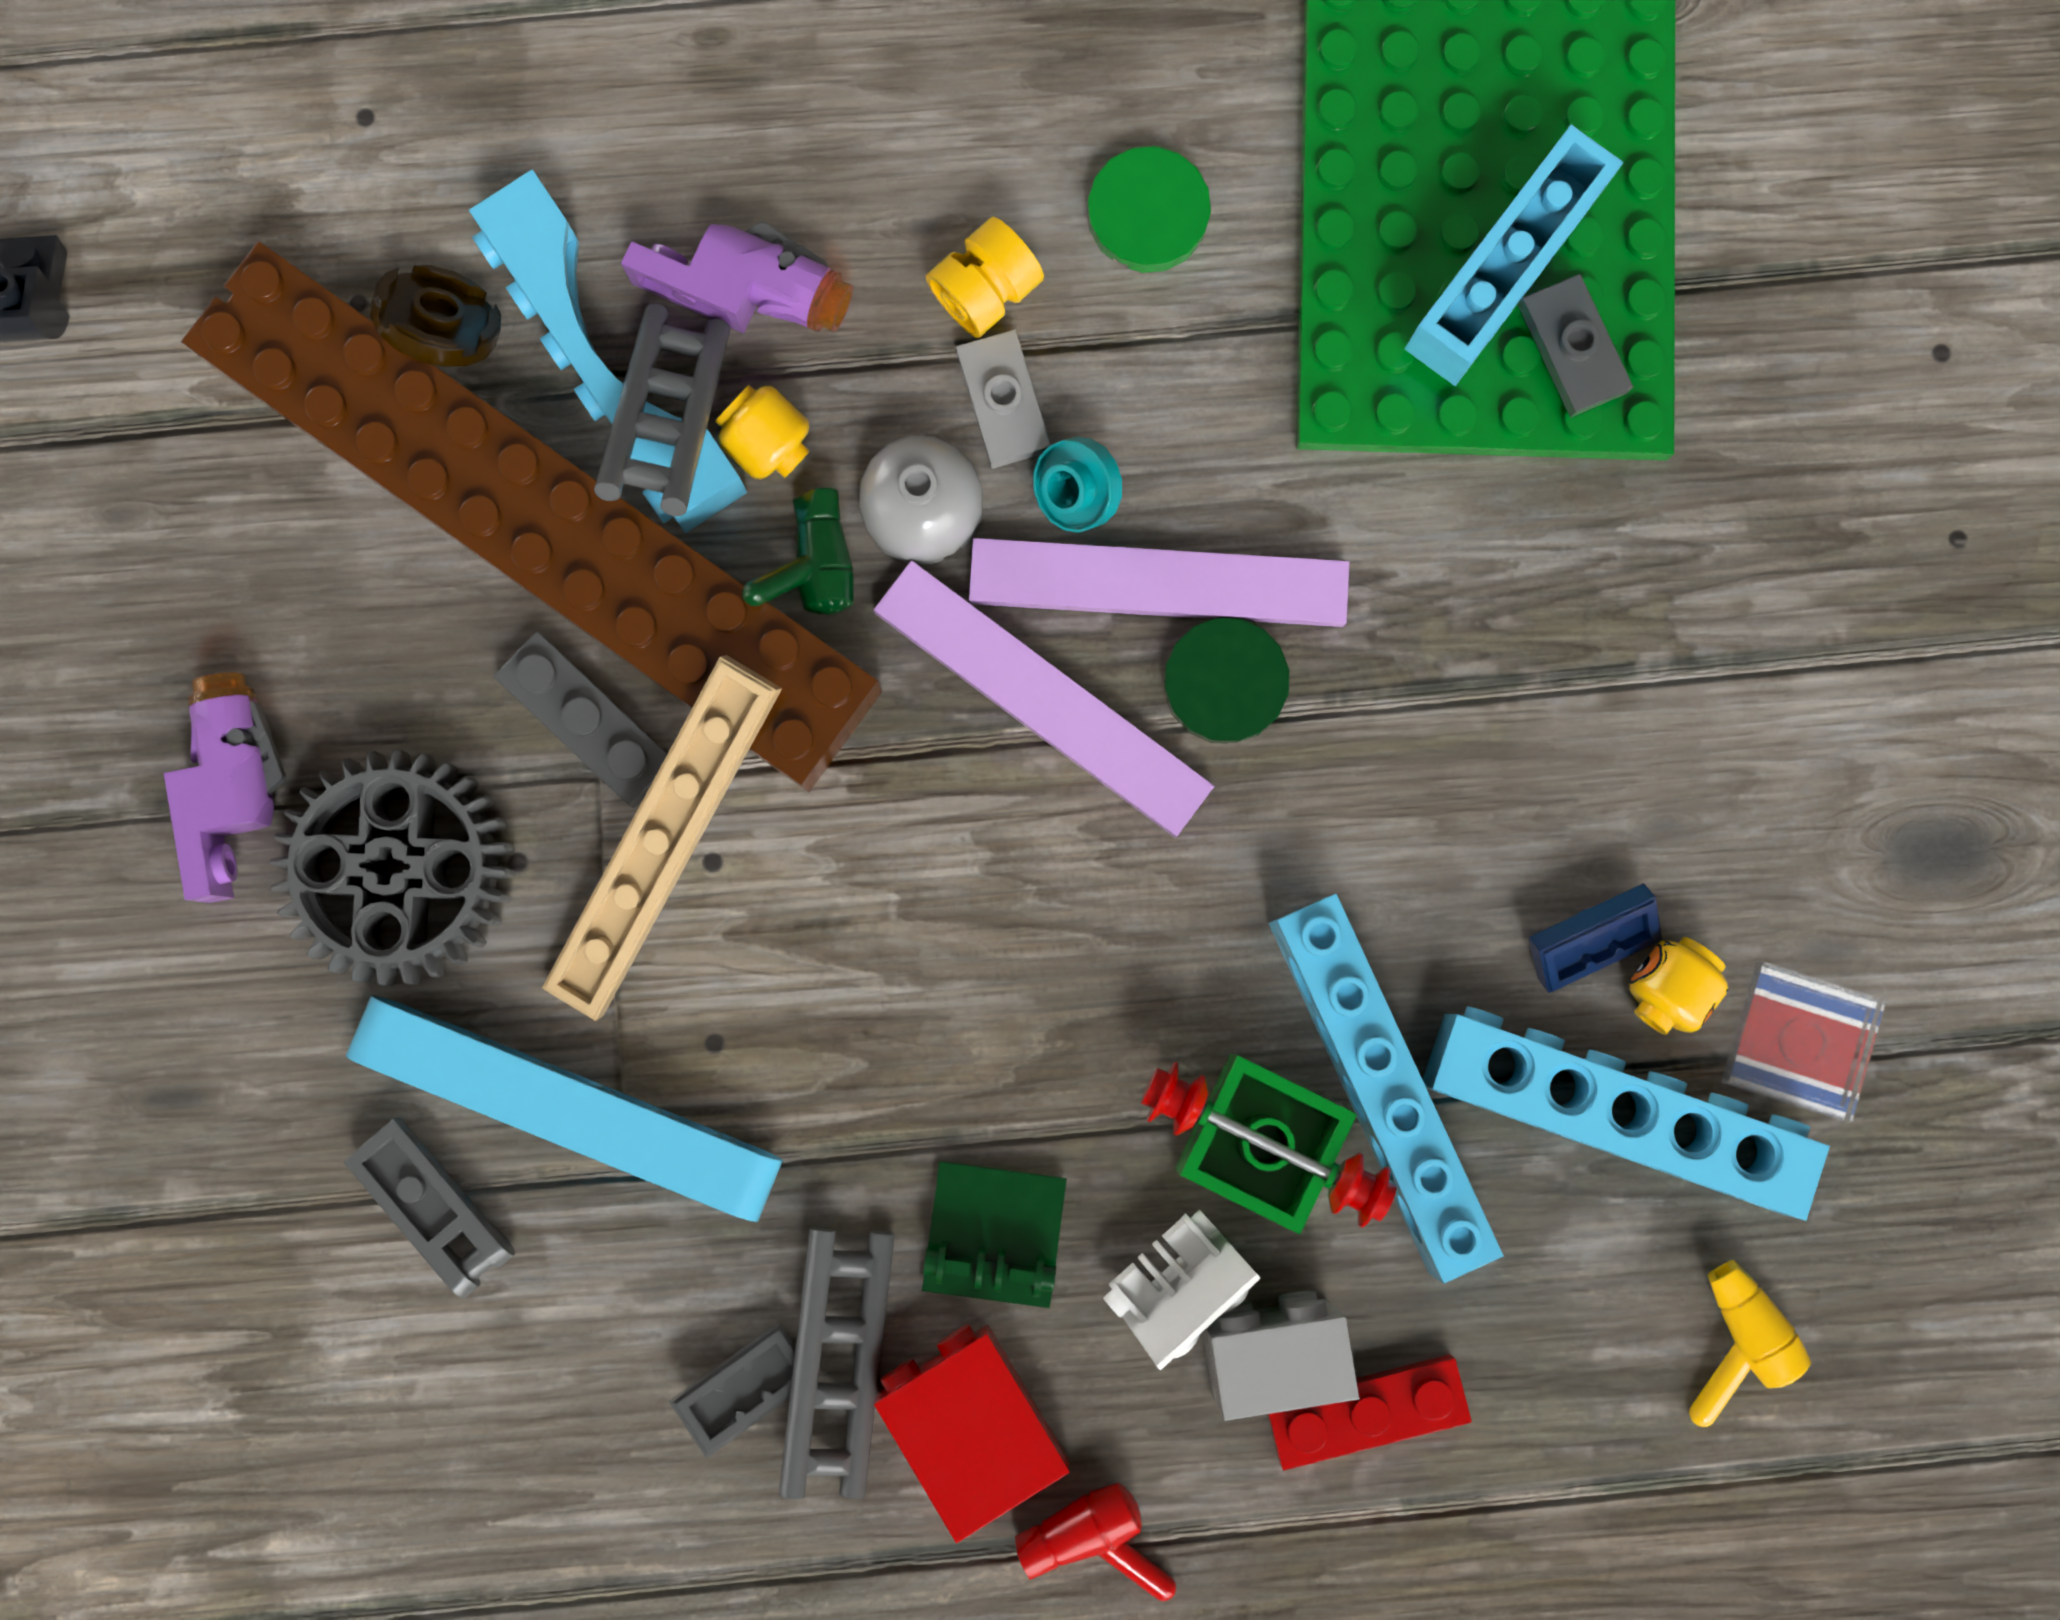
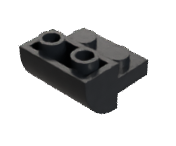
(31, 289)

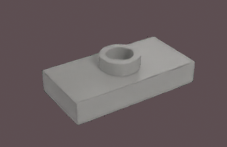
(1003, 398)

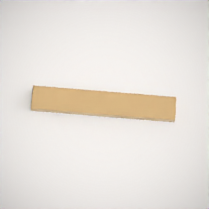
(661, 837)

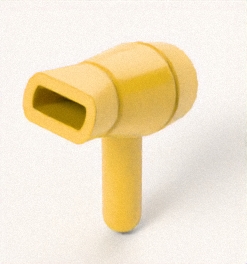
(1762, 1342)

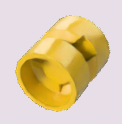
(987, 275)

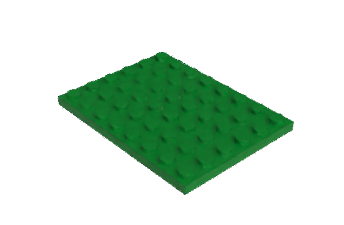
(1412, 153)

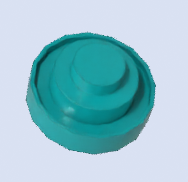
(1077, 484)

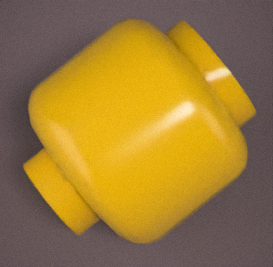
(763, 432)

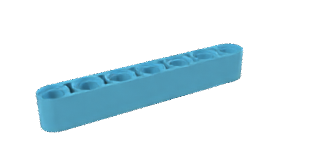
(564, 1108)

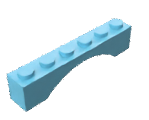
(541, 252)

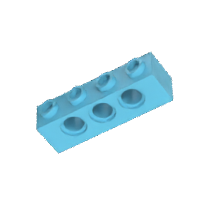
(1513, 255)

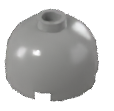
(920, 499)

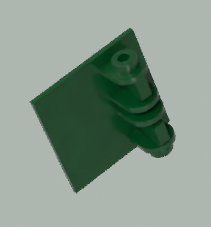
(994, 1234)

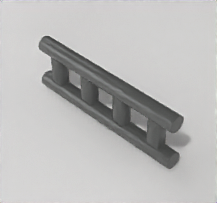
(685, 435)
(858, 1396)

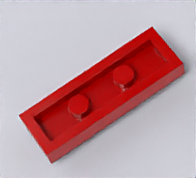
(1389, 1409)

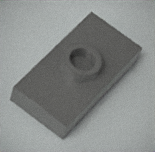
(1575, 345)
(738, 1391)

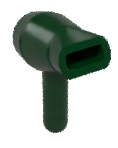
(821, 563)

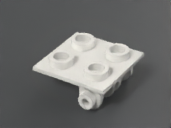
(1187, 1295)

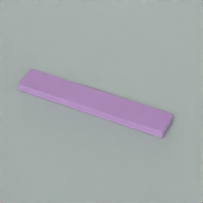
(1159, 582)
(1043, 699)

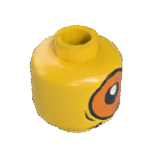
(1678, 986)

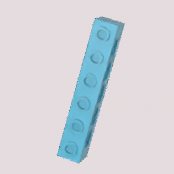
(1385, 1089)
(1778, 1180)

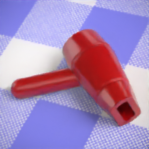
(1092, 1527)

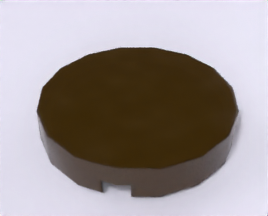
(435, 316)

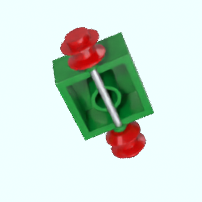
(1267, 1144)

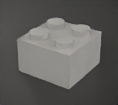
(1279, 1357)

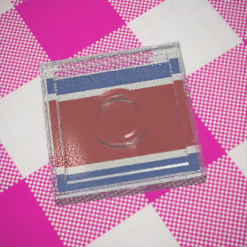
(1803, 1042)

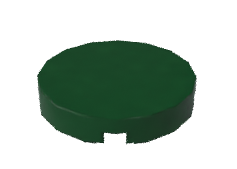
(1226, 680)

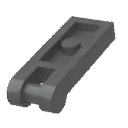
(428, 1206)

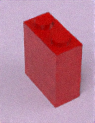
(970, 1431)

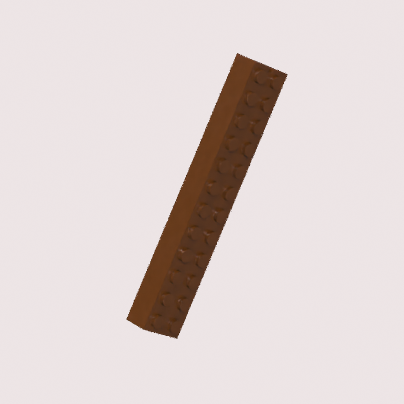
(524, 508)

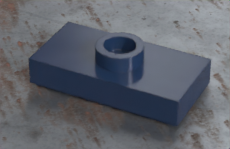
(1596, 938)

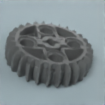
(370, 850)

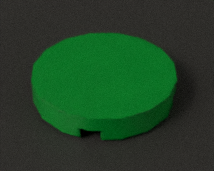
(1148, 209)

